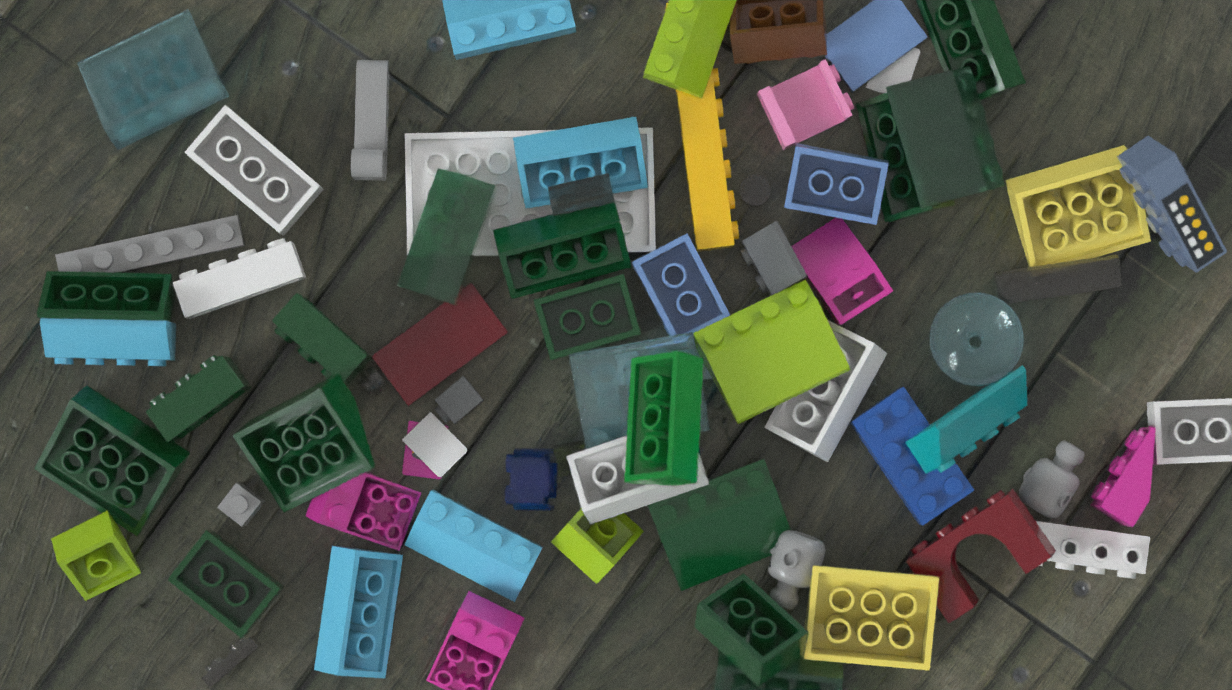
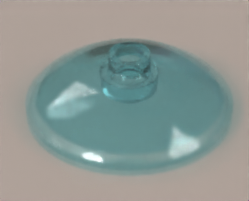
(979, 317)

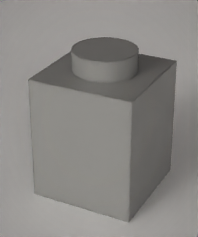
(241, 504)

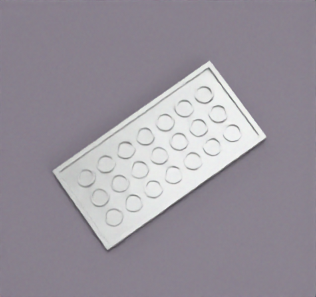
(492, 159)

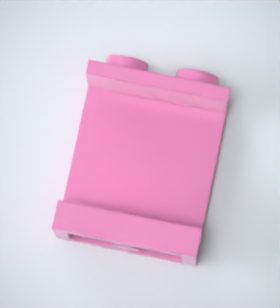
(806, 104)

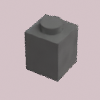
(458, 401)

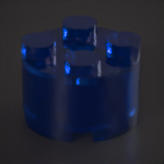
(531, 479)

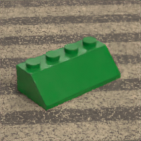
(664, 419)

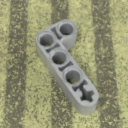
(371, 121)

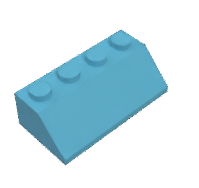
(501, 24)
(579, 154)
(108, 339)
(473, 545)
(358, 612)

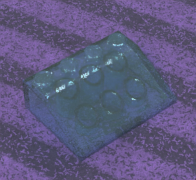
(152, 79)
(604, 385)

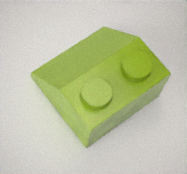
(597, 545)
(95, 556)

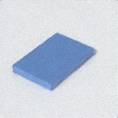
(872, 41)

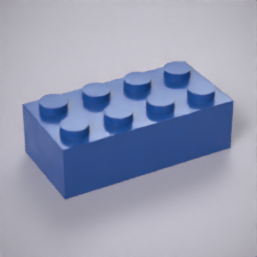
(884, 433)

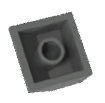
(772, 259)

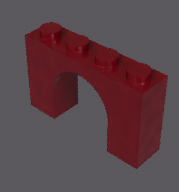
(1002, 518)

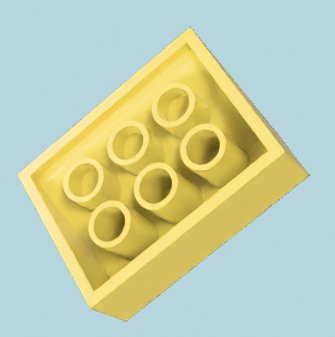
(1077, 210)
(871, 617)

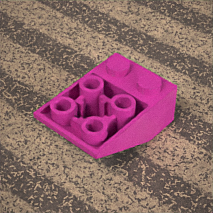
(840, 270)
(1129, 484)
(367, 509)
(475, 645)

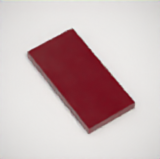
(439, 345)

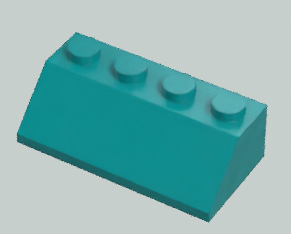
(970, 421)

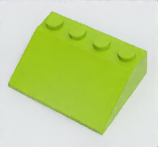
(771, 351)

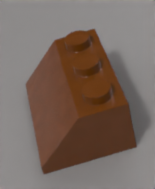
(777, 30)

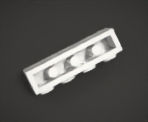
(239, 279)
(1097, 549)

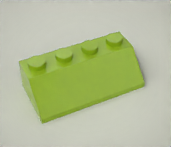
(688, 44)

